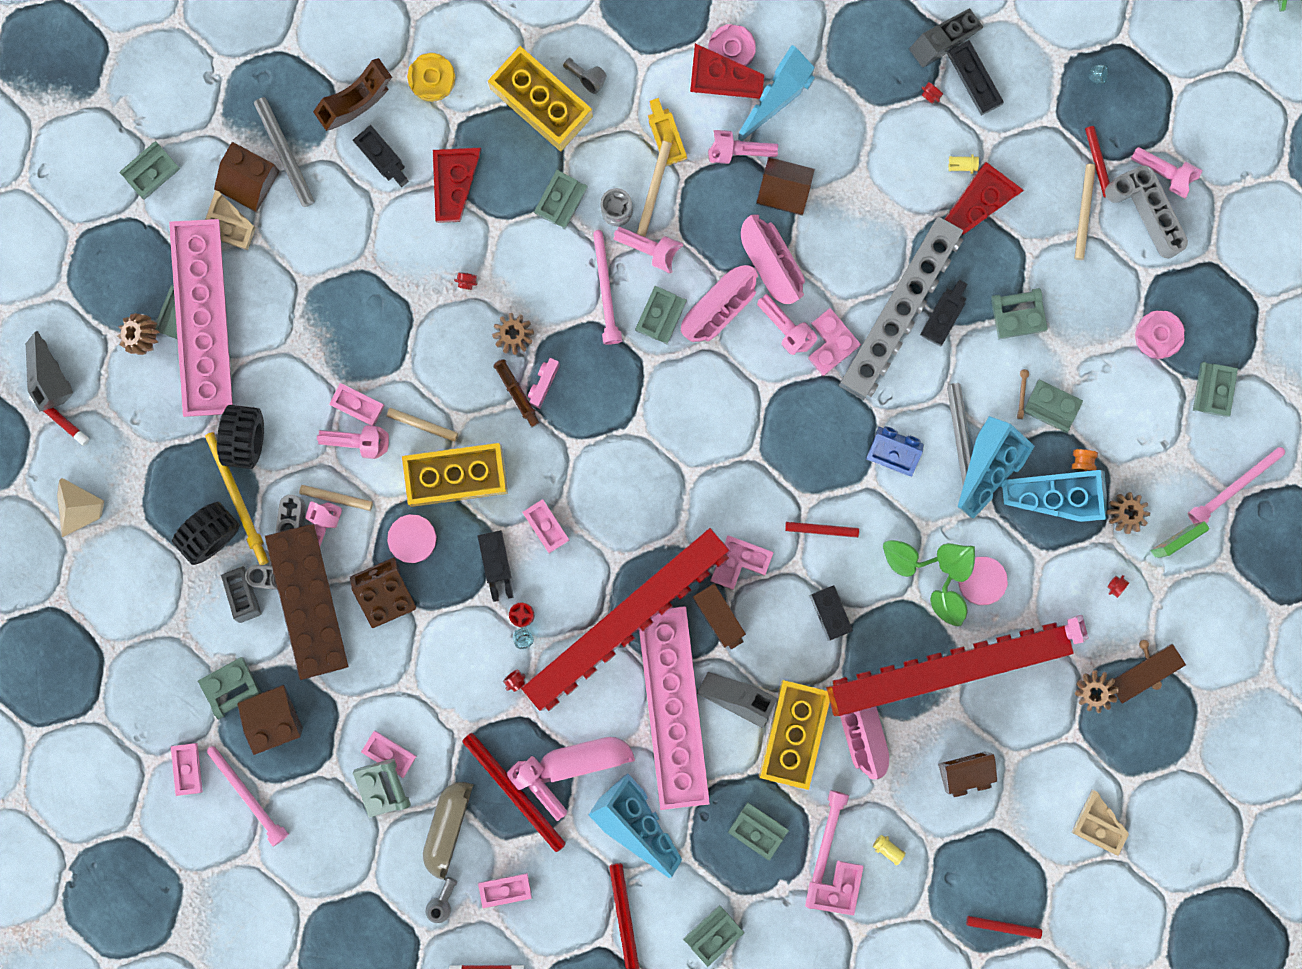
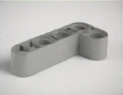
(1150, 213)
(283, 511)

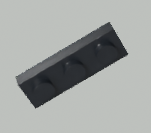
(975, 77)

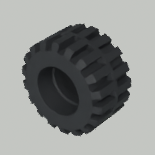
(240, 436)
(205, 533)

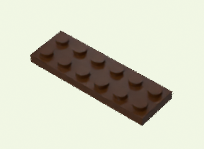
(306, 601)

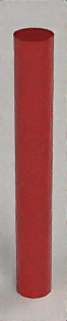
(1097, 158)
(822, 529)
(1004, 927)

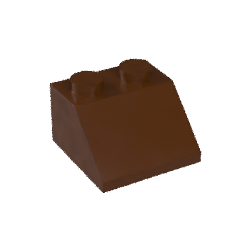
(245, 176)
(269, 719)
(968, 773)

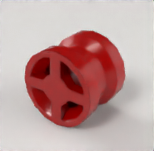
(519, 612)

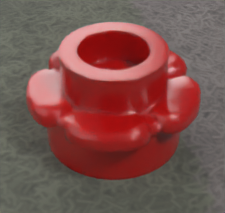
(931, 93)
(466, 280)
(1117, 586)
(514, 680)

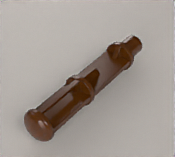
(516, 392)

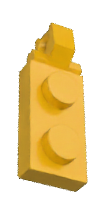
(665, 129)

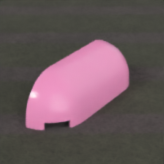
(772, 260)
(720, 304)
(866, 742)
(585, 758)

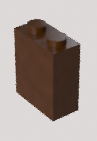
(719, 617)

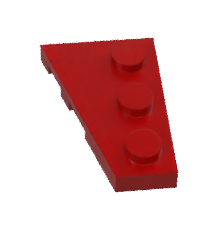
(723, 76)
(452, 181)
(982, 197)

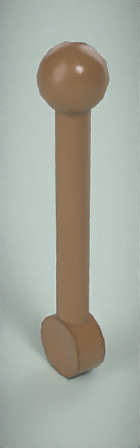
(1024, 375)
(1144, 644)

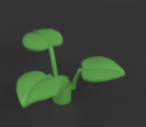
(952, 558)

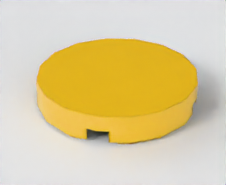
(431, 77)

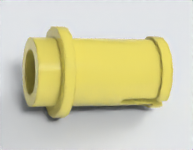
(963, 163)
(888, 849)

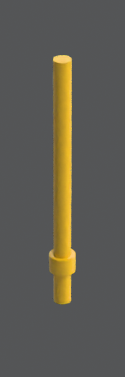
(254, 539)

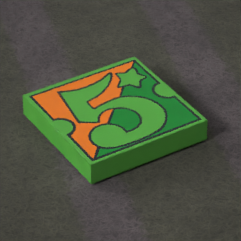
(1180, 539)

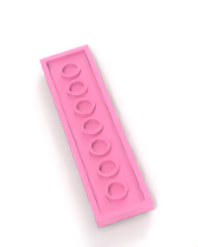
(201, 317)
(674, 711)

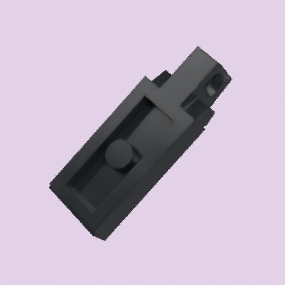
(381, 155)
(945, 314)

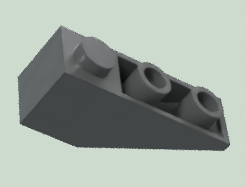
(944, 37)
(44, 378)
(738, 698)

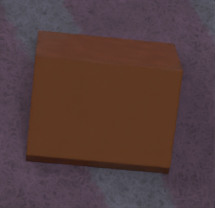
(785, 186)

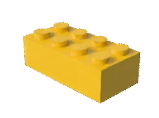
(540, 98)
(454, 474)
(794, 735)

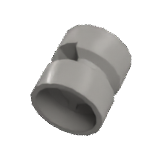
(616, 207)

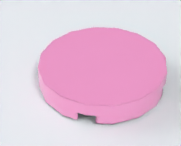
(734, 43)
(1159, 334)
(412, 538)
(986, 582)

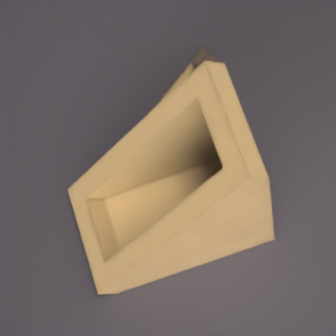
(76, 507)

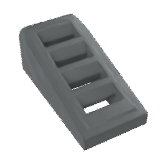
(254, 609)

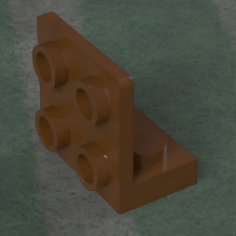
(382, 593)

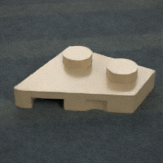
(233, 225)
(1100, 825)

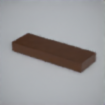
(1148, 673)

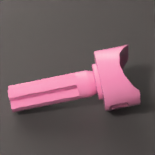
(725, 147)
(1179, 177)
(662, 252)
(795, 336)
(367, 441)
(322, 518)
(529, 776)

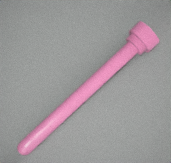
(611, 333)
(1202, 513)
(837, 802)
(275, 832)

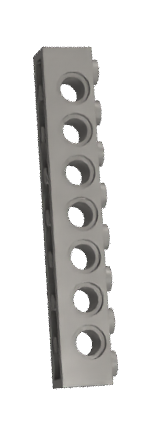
(940, 232)

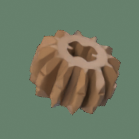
(138, 334)
(506, 340)
(1124, 520)
(1086, 688)

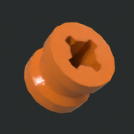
(1084, 460)

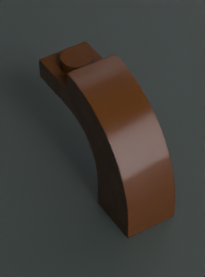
(356, 99)

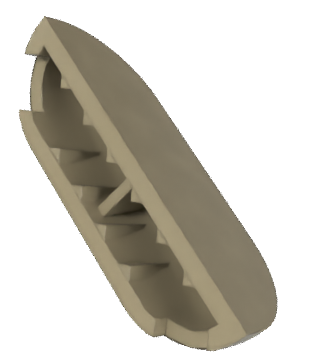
(446, 828)

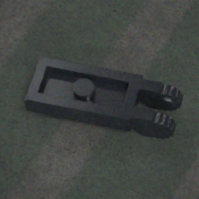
(495, 562)

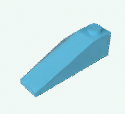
(789, 81)
(995, 456)
(1068, 495)
(629, 820)

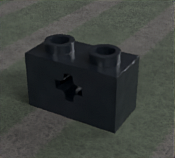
(831, 613)

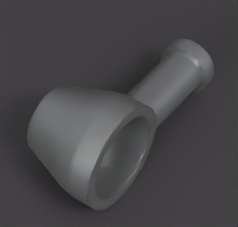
(591, 79)
(441, 902)

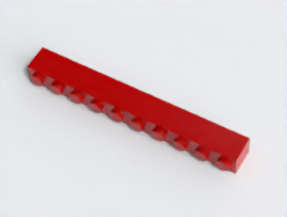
(625, 620)
(948, 670)

